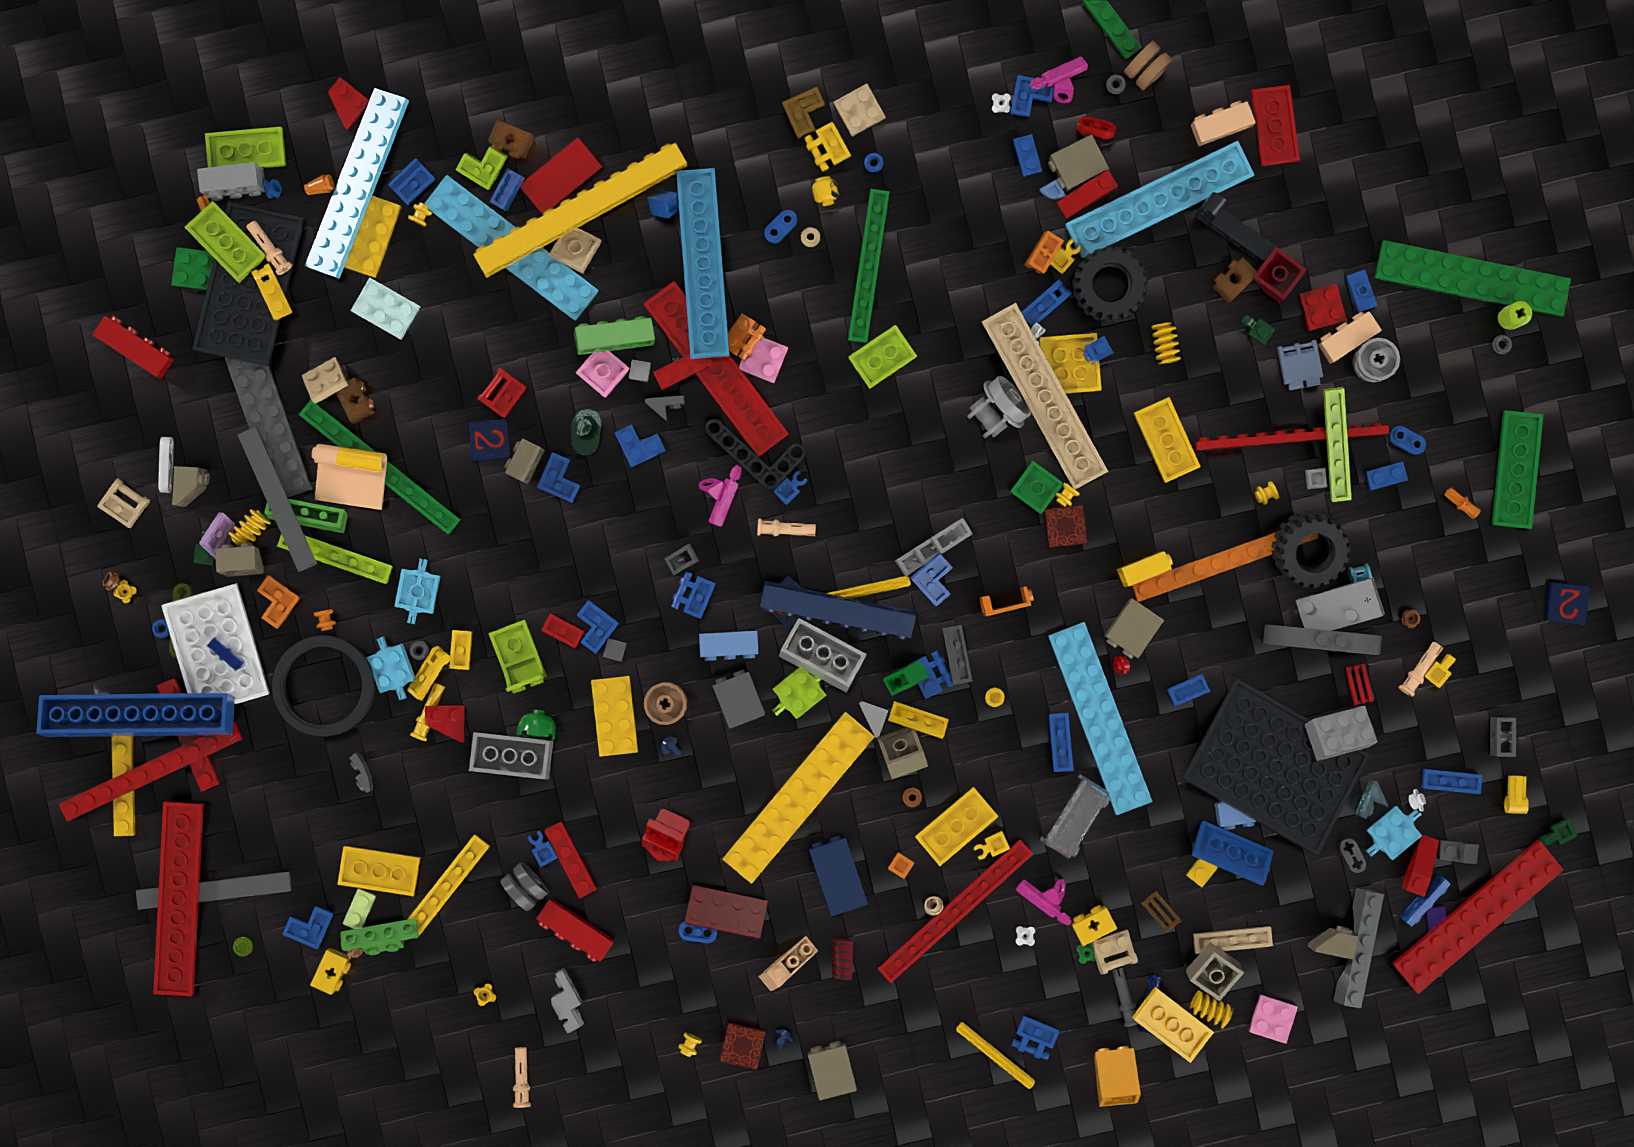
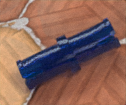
(225, 654)

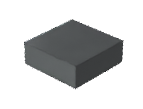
(614, 649)

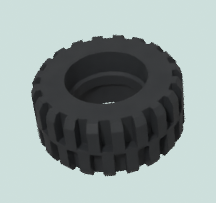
(1128, 266)
(1327, 566)

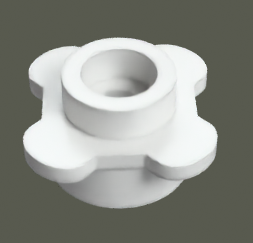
(1001, 98)
(1417, 800)
(1020, 935)

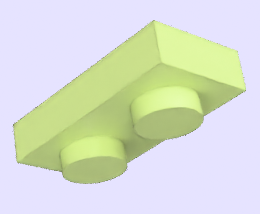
(359, 909)

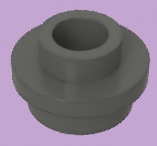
(1116, 78)
(1507, 344)
(413, 652)

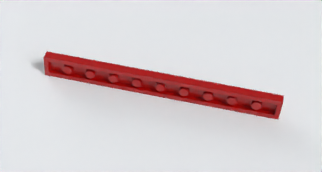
(1282, 437)
(147, 773)
(955, 911)

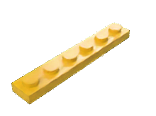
(125, 805)
(449, 882)

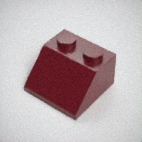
(1278, 275)

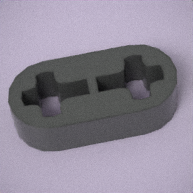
(1355, 853)

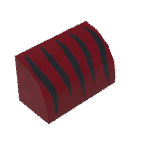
(842, 958)

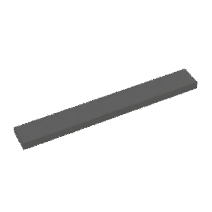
(277, 499)
(226, 888)

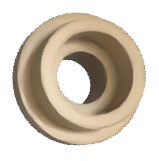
(810, 243)
(929, 904)

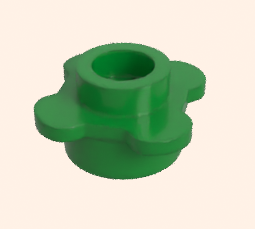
(1083, 957)

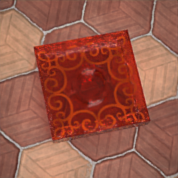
(1065, 526)
(742, 1046)

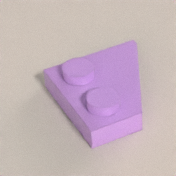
(217, 534)

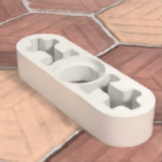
(166, 457)

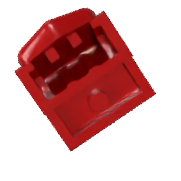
(665, 836)

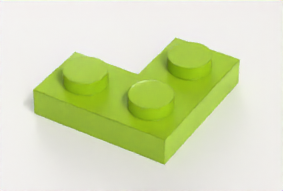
(482, 172)

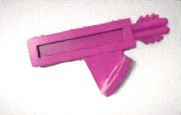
(1060, 78)
(722, 493)
(1046, 901)

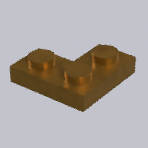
(798, 109)

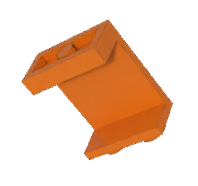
(987, 607)

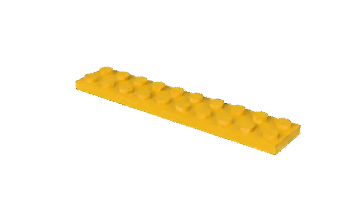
(798, 797)

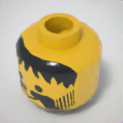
(825, 191)

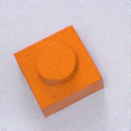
(901, 865)

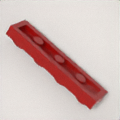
(570, 859)

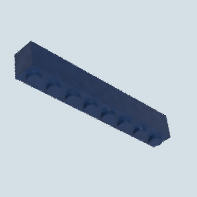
(837, 609)

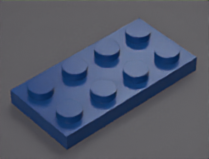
(1232, 853)

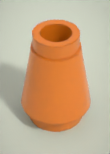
(320, 185)

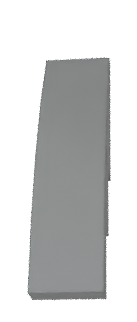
(937, 544)

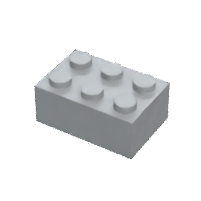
(231, 181)
(1340, 733)

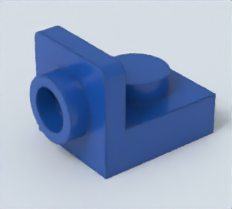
(1097, 350)

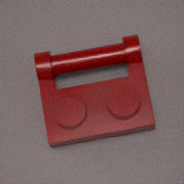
(507, 395)

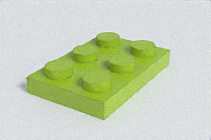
(882, 356)

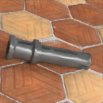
(1127, 1006)

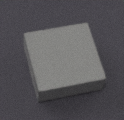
(639, 370)
(1316, 478)

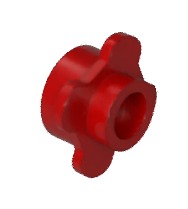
(1121, 665)

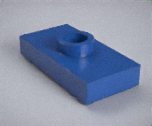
(507, 189)
(1361, 291)
(1188, 690)

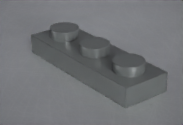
(957, 654)

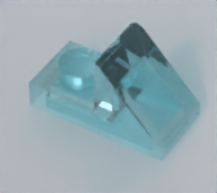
(1372, 794)

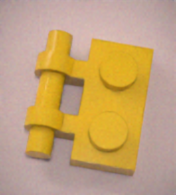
(833, 144)

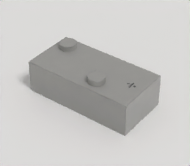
(1341, 606)
(822, 655)
(511, 756)

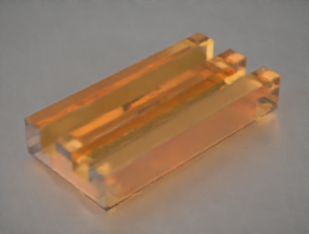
(1171, 924)

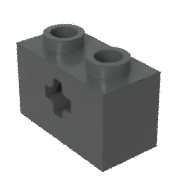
(1503, 736)

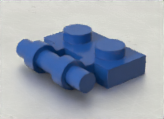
(699, 595)
(931, 685)
(1037, 1032)

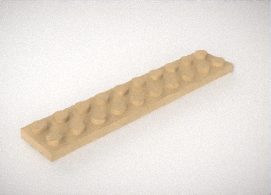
(1044, 396)

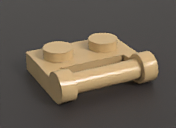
(121, 509)
(1112, 945)

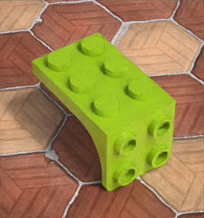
(518, 656)

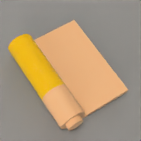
(350, 476)

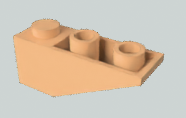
(788, 964)

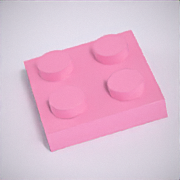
(765, 360)
(603, 372)
(1272, 1018)

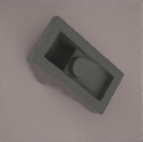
(659, 404)
(1458, 851)

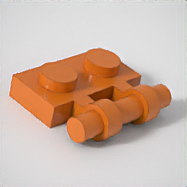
(741, 332)

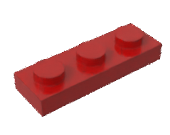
(680, 370)

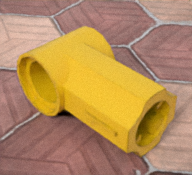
(1516, 801)

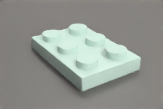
(385, 308)

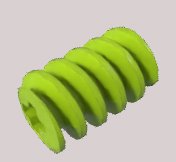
(1515, 315)

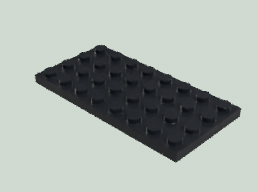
(235, 314)

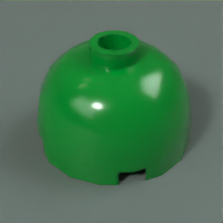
(536, 726)

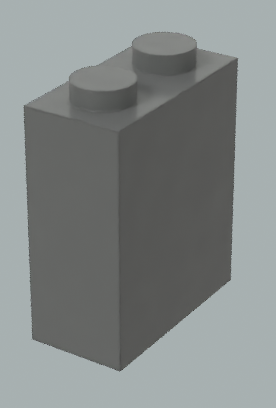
(738, 699)

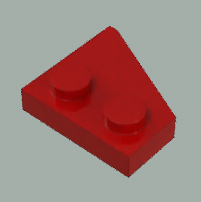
(348, 102)
(446, 720)

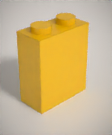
(1145, 568)

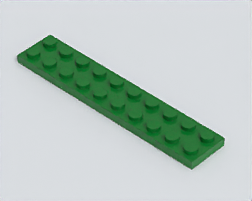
(1471, 278)

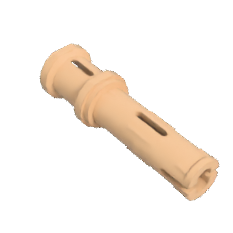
(273, 254)
(776, 528)
(1416, 676)
(521, 1088)

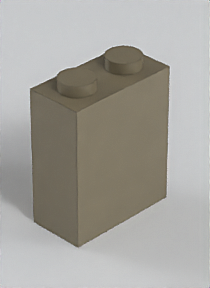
(1078, 163)
(1133, 629)
(832, 1070)

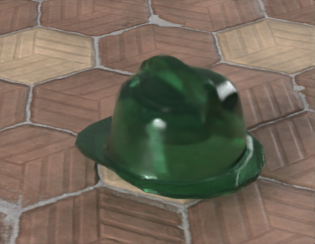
(585, 431)

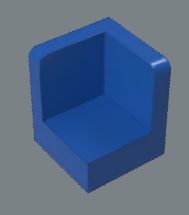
(663, 203)

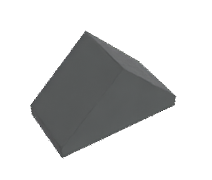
(682, 559)

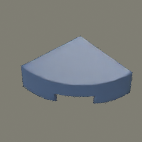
(1053, 191)

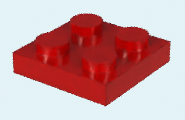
(1322, 307)

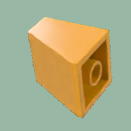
(1116, 1076)

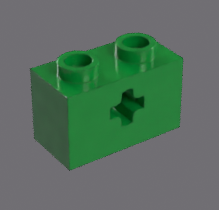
(905, 677)

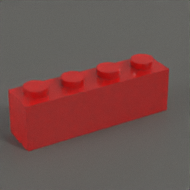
(133, 347)
(574, 929)

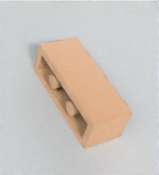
(1222, 123)
(1348, 336)

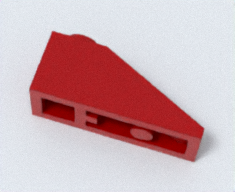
(1087, 194)
(1421, 866)

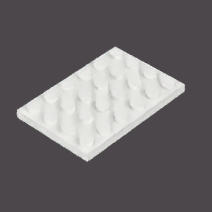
(219, 615)

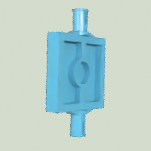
(417, 591)
(391, 668)
(1394, 833)

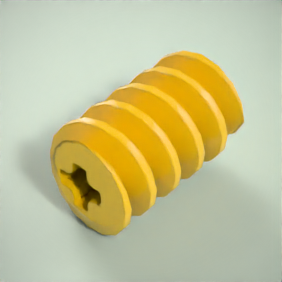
(1165, 343)
(249, 528)
(1212, 1008)

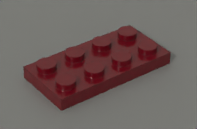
(726, 912)

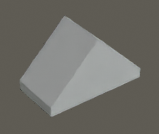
(875, 716)

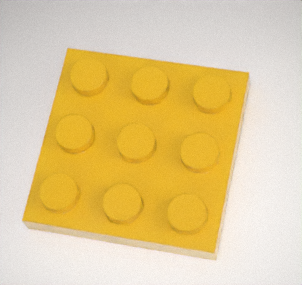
(1069, 363)

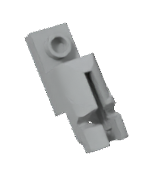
(566, 1001)

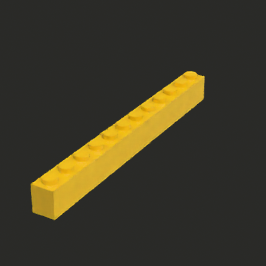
(580, 209)

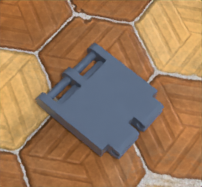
(1300, 365)

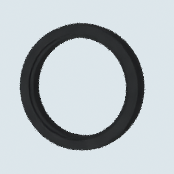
(279, 685)

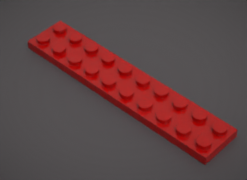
(722, 379)
(178, 898)
(1477, 916)

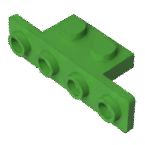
(380, 937)

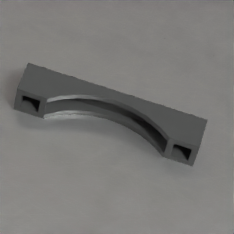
(1353, 981)

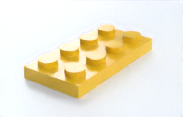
(373, 237)
(1167, 440)
(614, 716)
(956, 826)
(379, 870)
(1172, 1024)

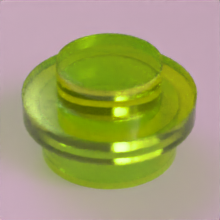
(242, 946)

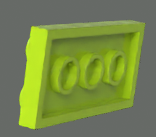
(260, 146)
(225, 242)

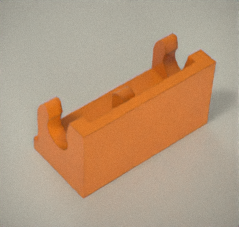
(1044, 252)

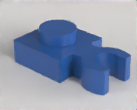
(788, 490)
(543, 852)

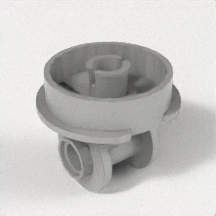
(1008, 401)

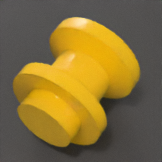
(420, 214)
(1264, 494)
(1066, 495)
(689, 1045)

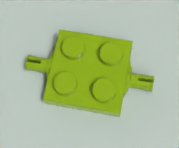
(798, 693)

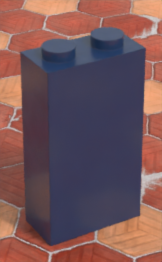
(838, 875)

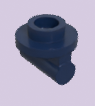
(669, 745)
(784, 1036)

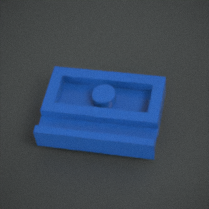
(411, 182)

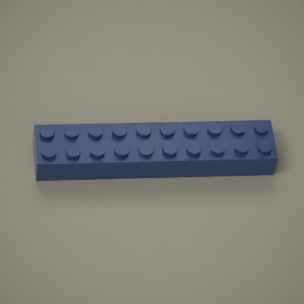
(135, 715)

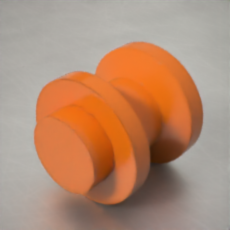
(325, 620)

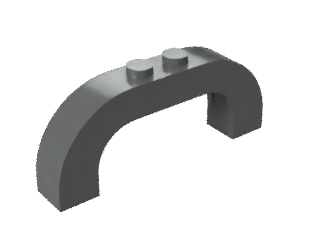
(1322, 639)

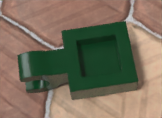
(1259, 330)
(202, 556)
(1561, 832)

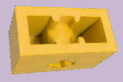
(1103, 926)
(323, 979)

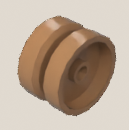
(1150, 67)
(654, 703)

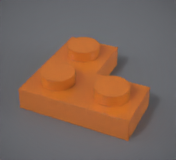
(282, 601)

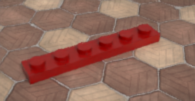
(203, 768)

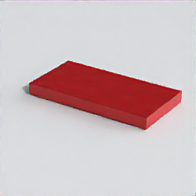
(1275, 125)
(561, 176)

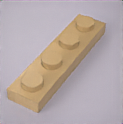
(1234, 939)

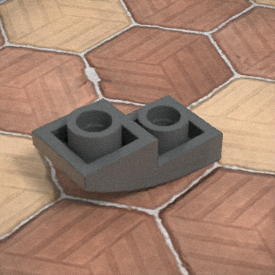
(364, 779)

